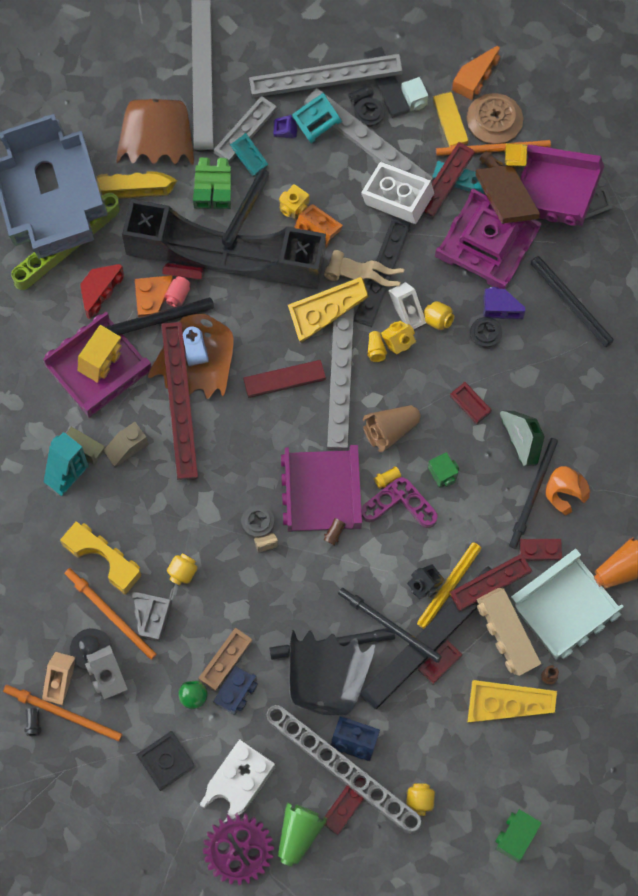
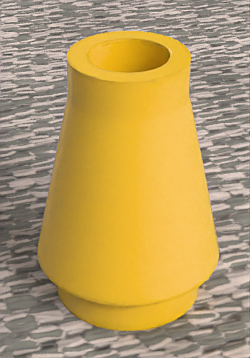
(376, 348)

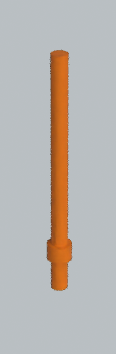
(491, 147)
(83, 586)
(25, 697)

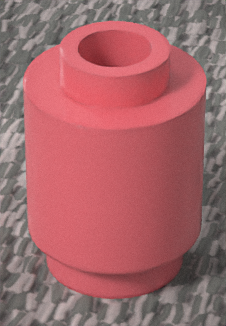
(177, 291)

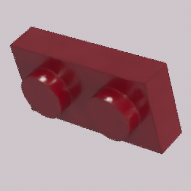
(541, 549)

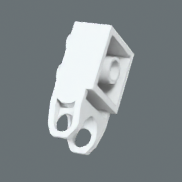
(238, 788)

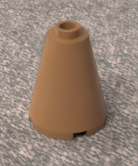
(389, 425)

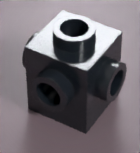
(425, 581)

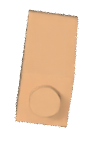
(58, 678)

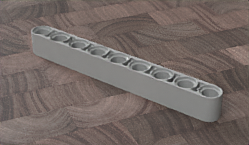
(202, 75)
(350, 777)

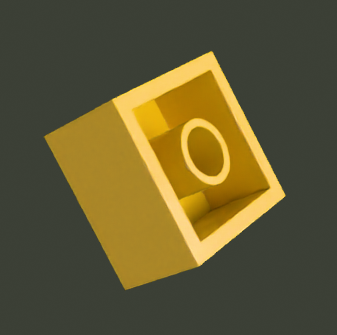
(99, 354)

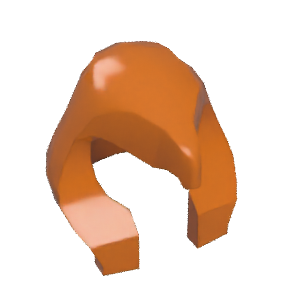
(569, 482)

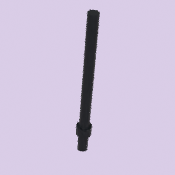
(520, 526)
(358, 603)

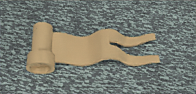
(353, 270)

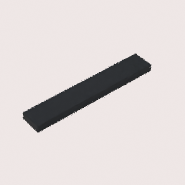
(388, 257)

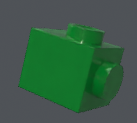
(443, 470)

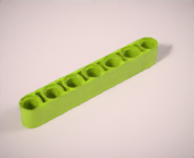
(32, 274)

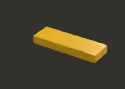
(450, 119)

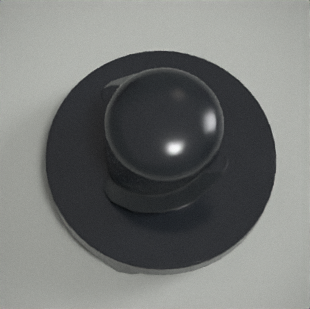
(87, 643)

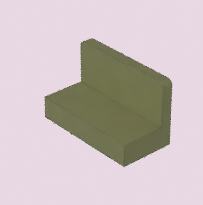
(91, 448)

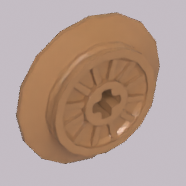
(489, 128)

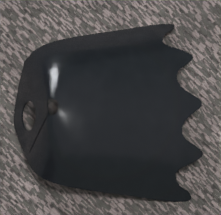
(327, 673)

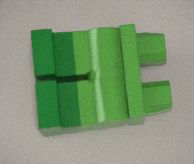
(210, 178)

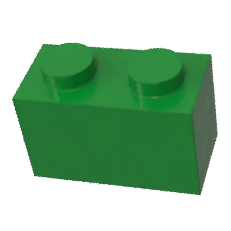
(518, 835)

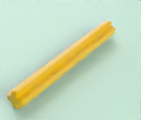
(449, 585)

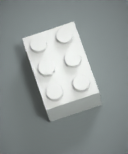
(398, 192)

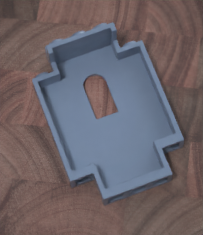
(58, 217)

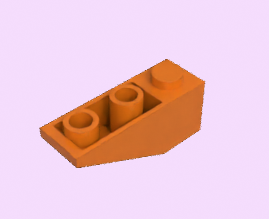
(471, 75)

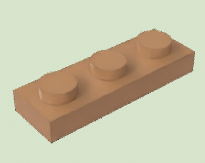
(225, 659)

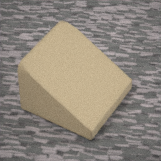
(266, 542)

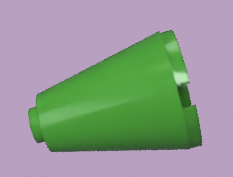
(298, 833)

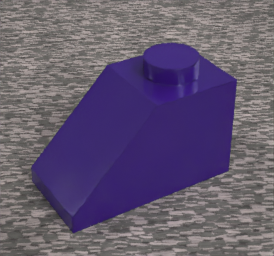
(502, 305)

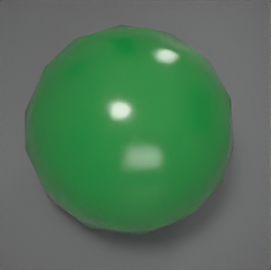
(192, 694)

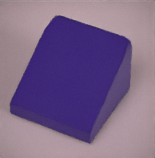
(285, 127)

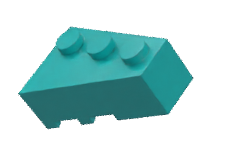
(64, 463)

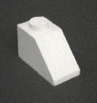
(407, 305)

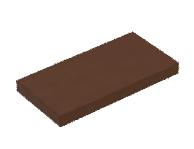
(507, 194)

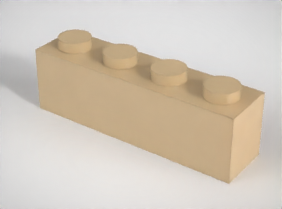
(508, 631)

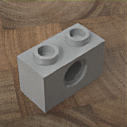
(111, 683)

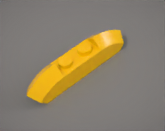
(137, 184)

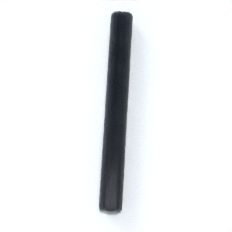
(245, 208)

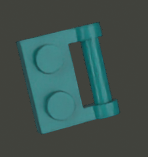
(312, 113)

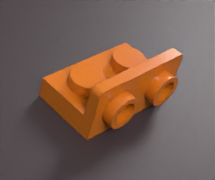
(318, 221)

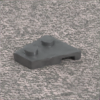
(151, 615)

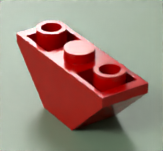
(99, 286)

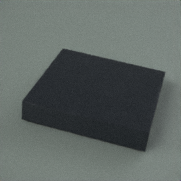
(165, 760)

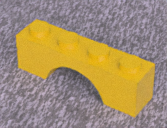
(81, 542)

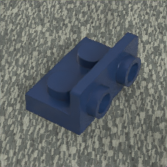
(235, 690)
(355, 738)

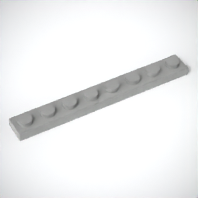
(325, 75)
(370, 141)
(340, 382)

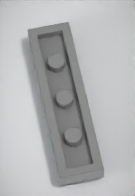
(249, 124)

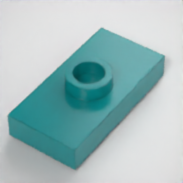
(249, 154)

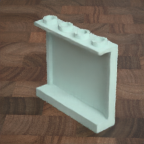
(565, 606)

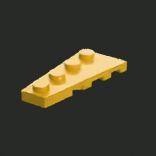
(323, 308)
(502, 701)

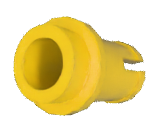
(387, 477)

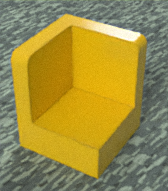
(515, 154)

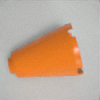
(619, 567)

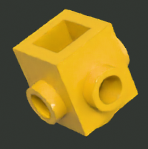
(293, 201)
(399, 337)

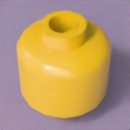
(439, 315)
(182, 569)
(420, 798)

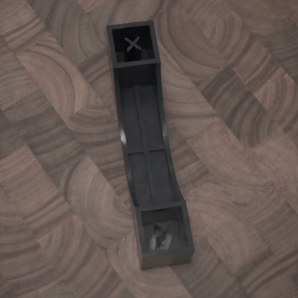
(164, 235)

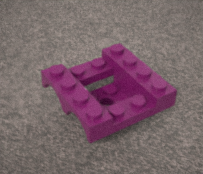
(507, 244)

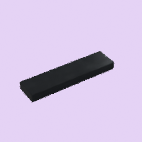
(389, 88)

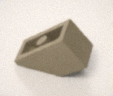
(126, 444)

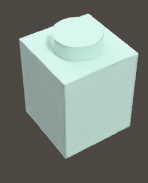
(415, 94)

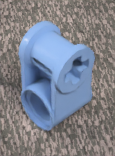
(195, 350)

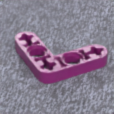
(398, 496)

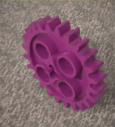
(254, 839)

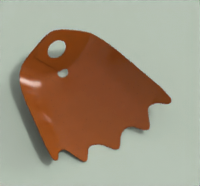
(156, 130)
(219, 348)

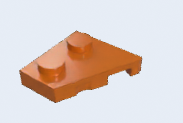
(151, 293)

